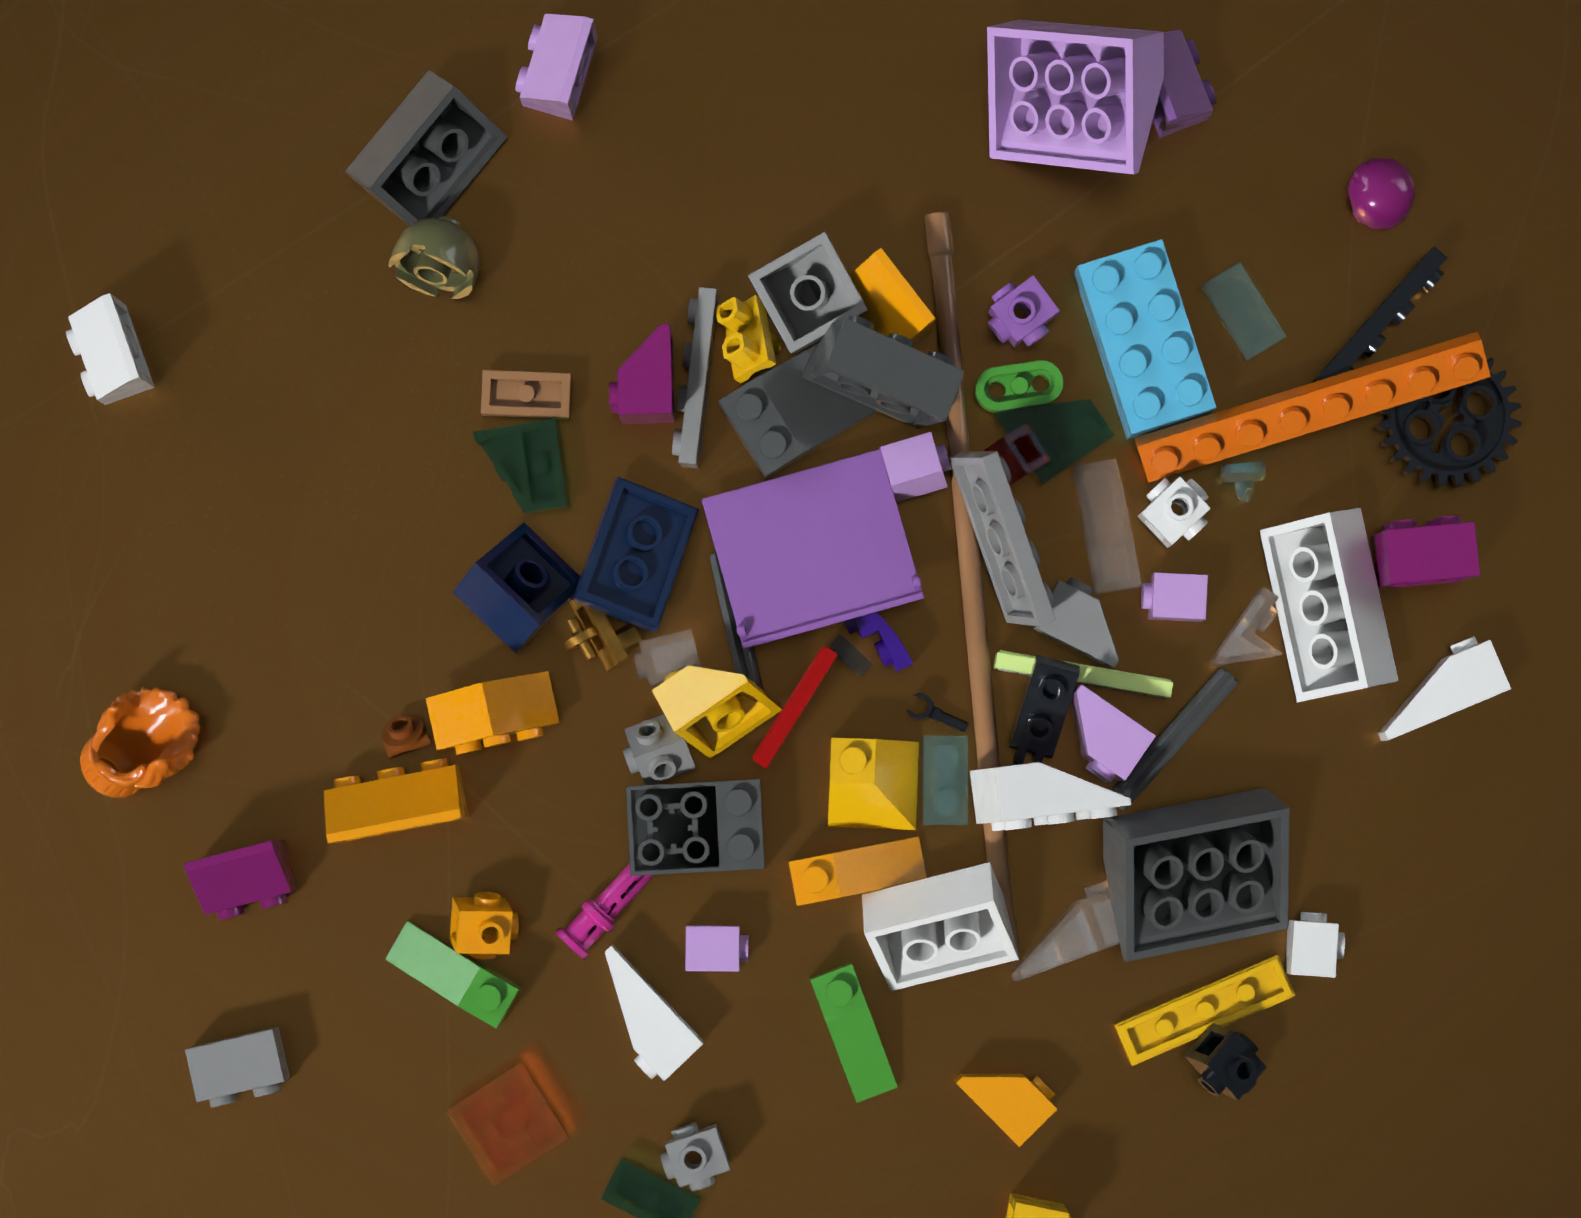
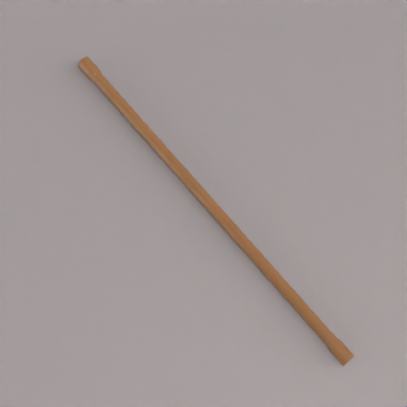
(940, 251)

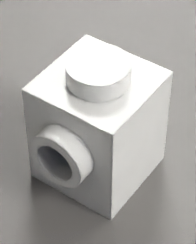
(1313, 946)

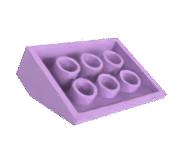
(1072, 93)

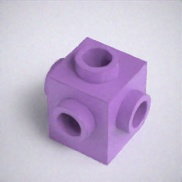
(1030, 299)

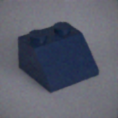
(518, 587)

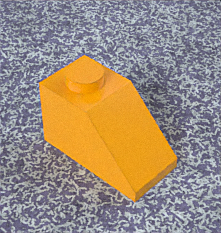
(1010, 1101)

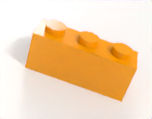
(394, 801)

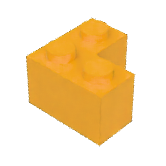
(492, 712)

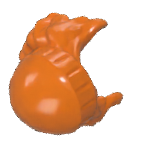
(140, 742)

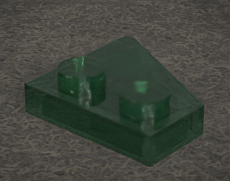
(1063, 429)
(530, 463)

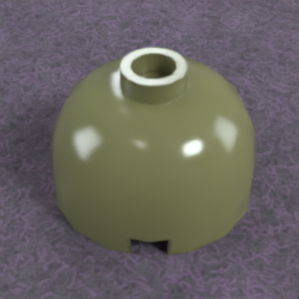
(435, 256)

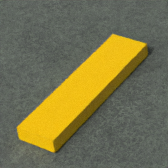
(1193, 1012)

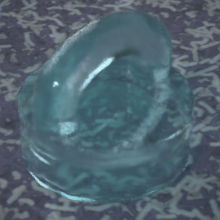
(1243, 475)

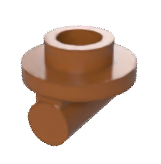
(404, 735)

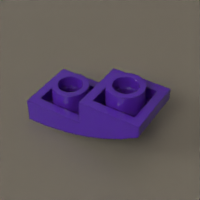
(889, 647)

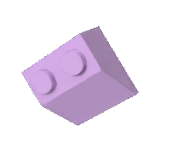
(558, 64)
(1107, 736)

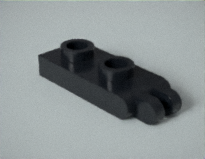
(1043, 709)

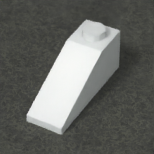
(1452, 685)
(653, 1025)

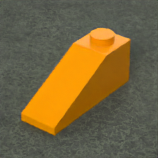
(857, 870)

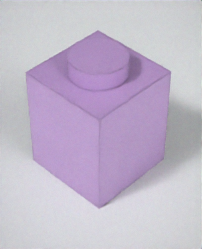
(915, 466)
(1175, 597)
(715, 948)

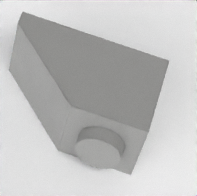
(1080, 623)

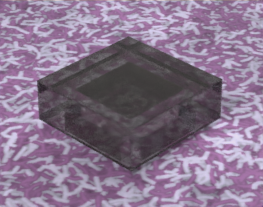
(850, 656)

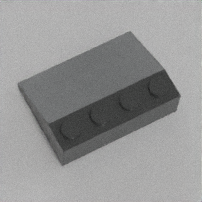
(1198, 872)

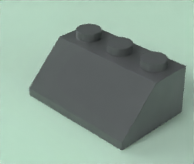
(426, 151)
(884, 372)

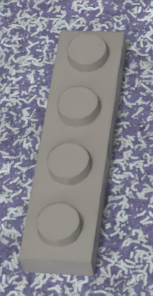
(694, 396)

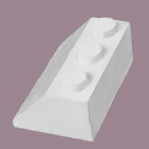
(939, 926)

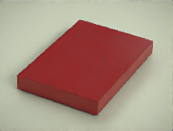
(794, 707)

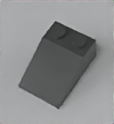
(788, 416)

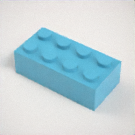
(1144, 339)

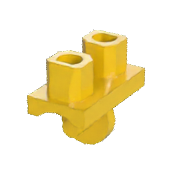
(748, 337)

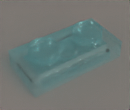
(945, 780)

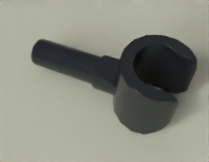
(938, 715)

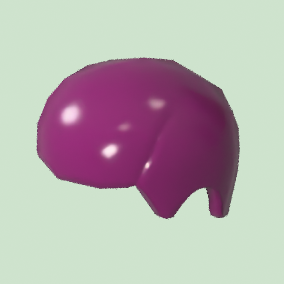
(1381, 193)

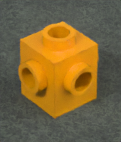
(482, 925)

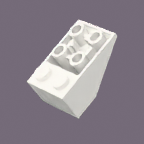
(1033, 790)

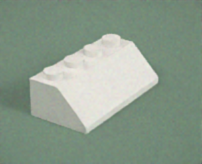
(1329, 604)

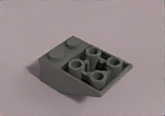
(695, 827)

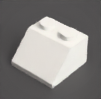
(109, 350)

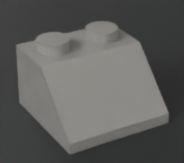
(807, 292)

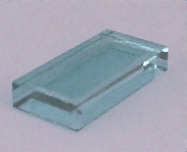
(1243, 311)

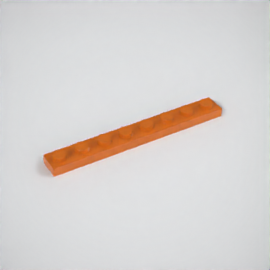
(1313, 407)

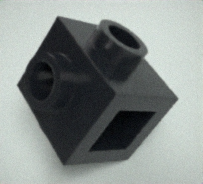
(1226, 1062)

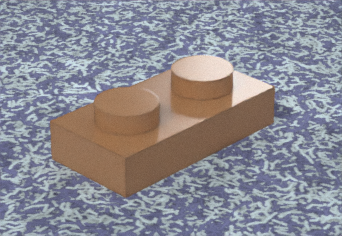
(526, 394)

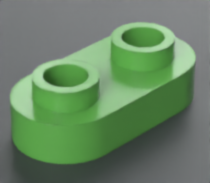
(1018, 386)

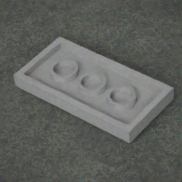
(1002, 537)

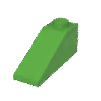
(454, 975)
(853, 1032)

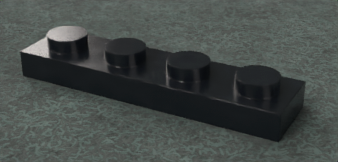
(1393, 308)

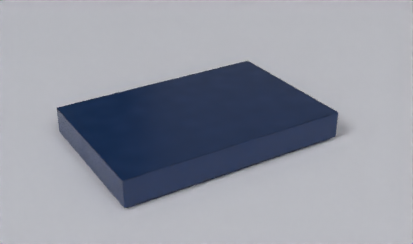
(635, 554)

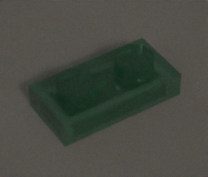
(647, 1194)

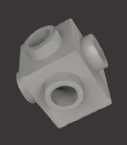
(657, 751)
(704, 1141)

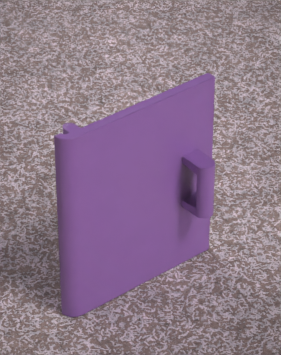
(812, 549)

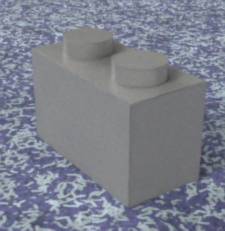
(238, 1065)

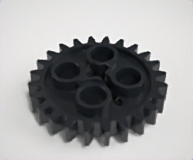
(1484, 432)

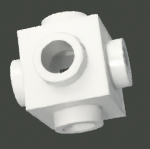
(1164, 522)

